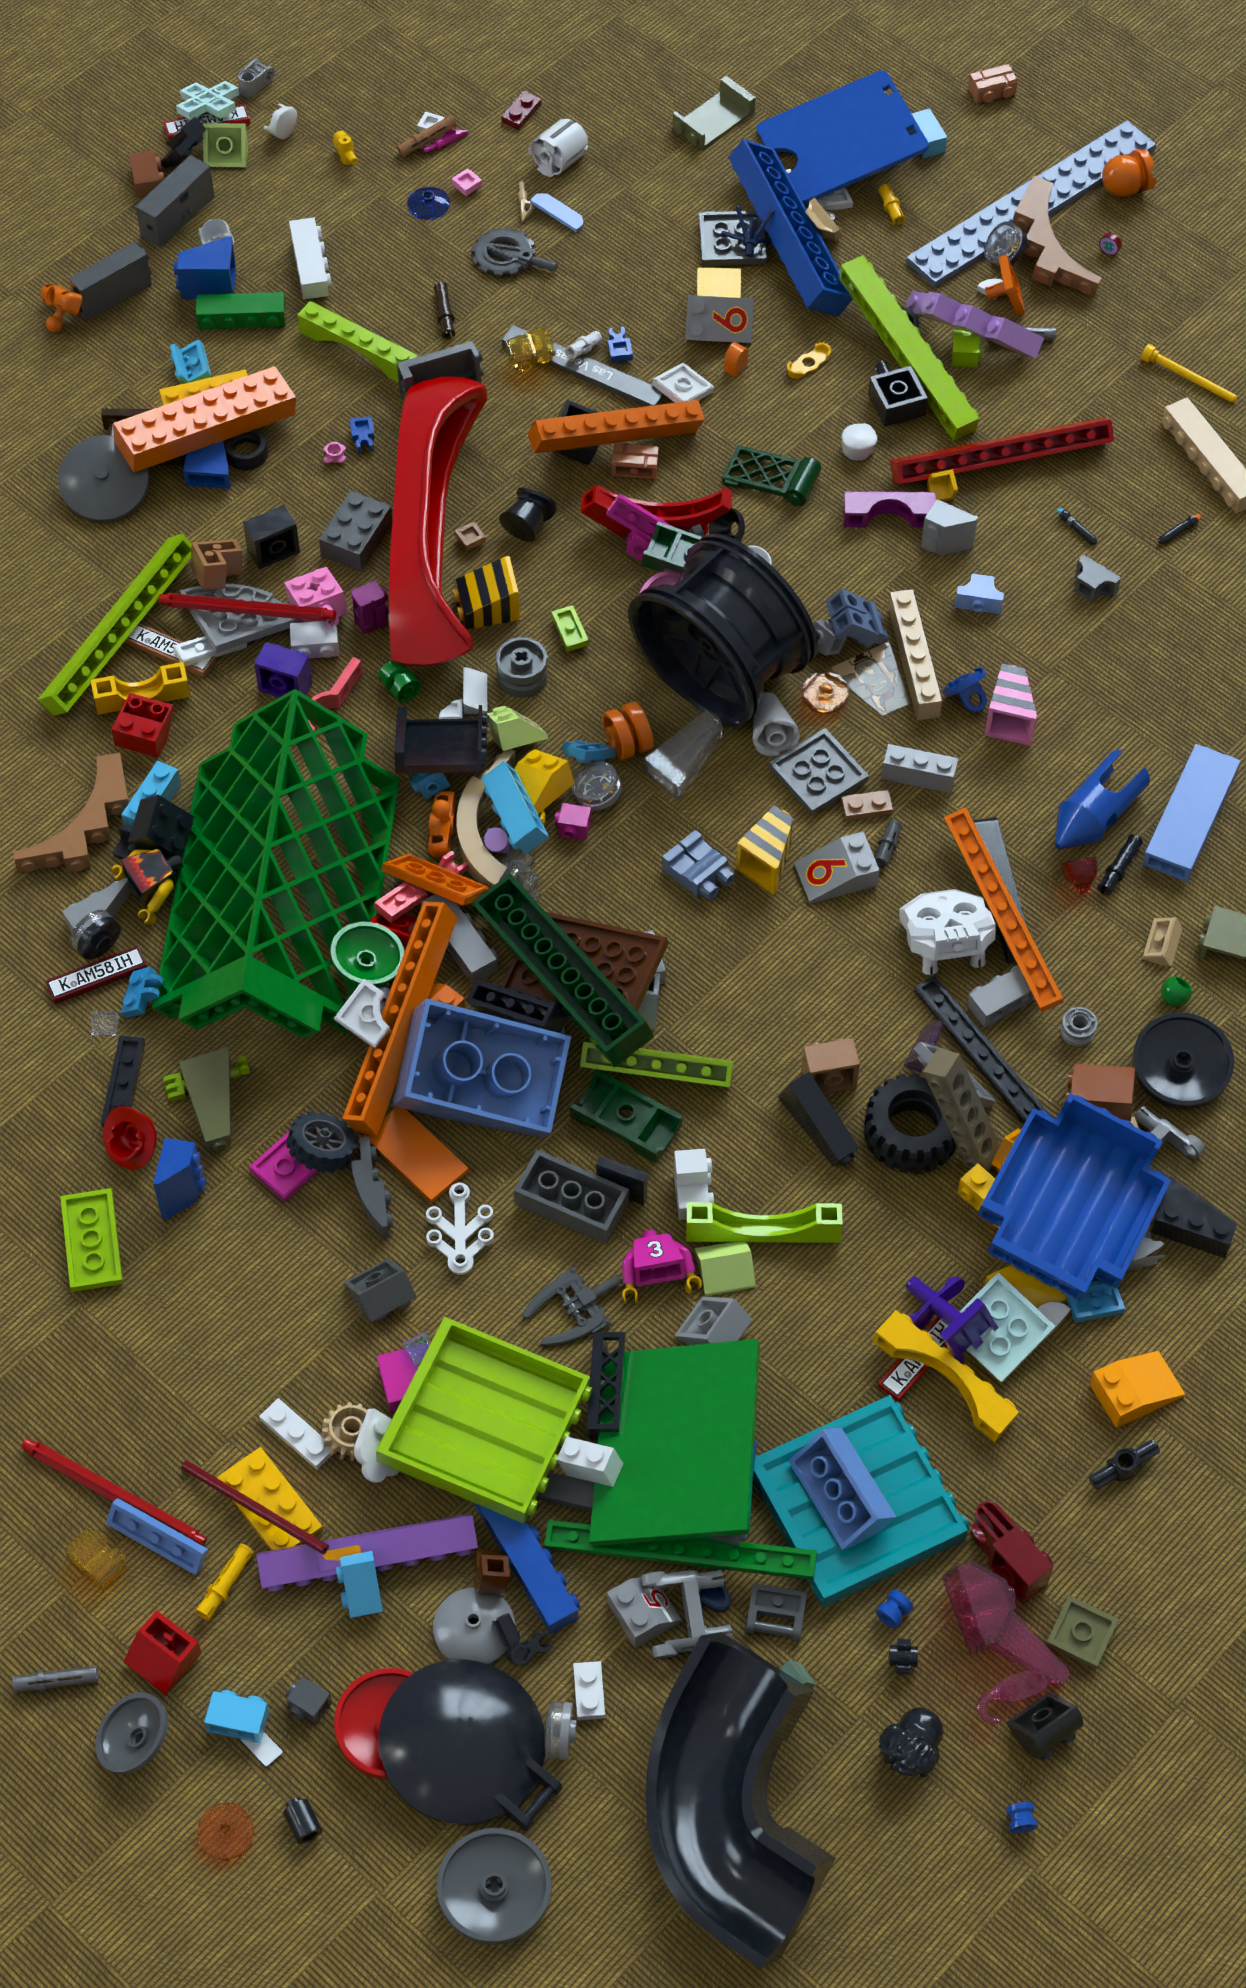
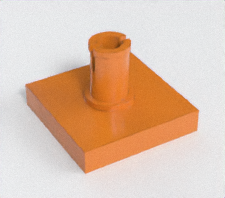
(1009, 286)

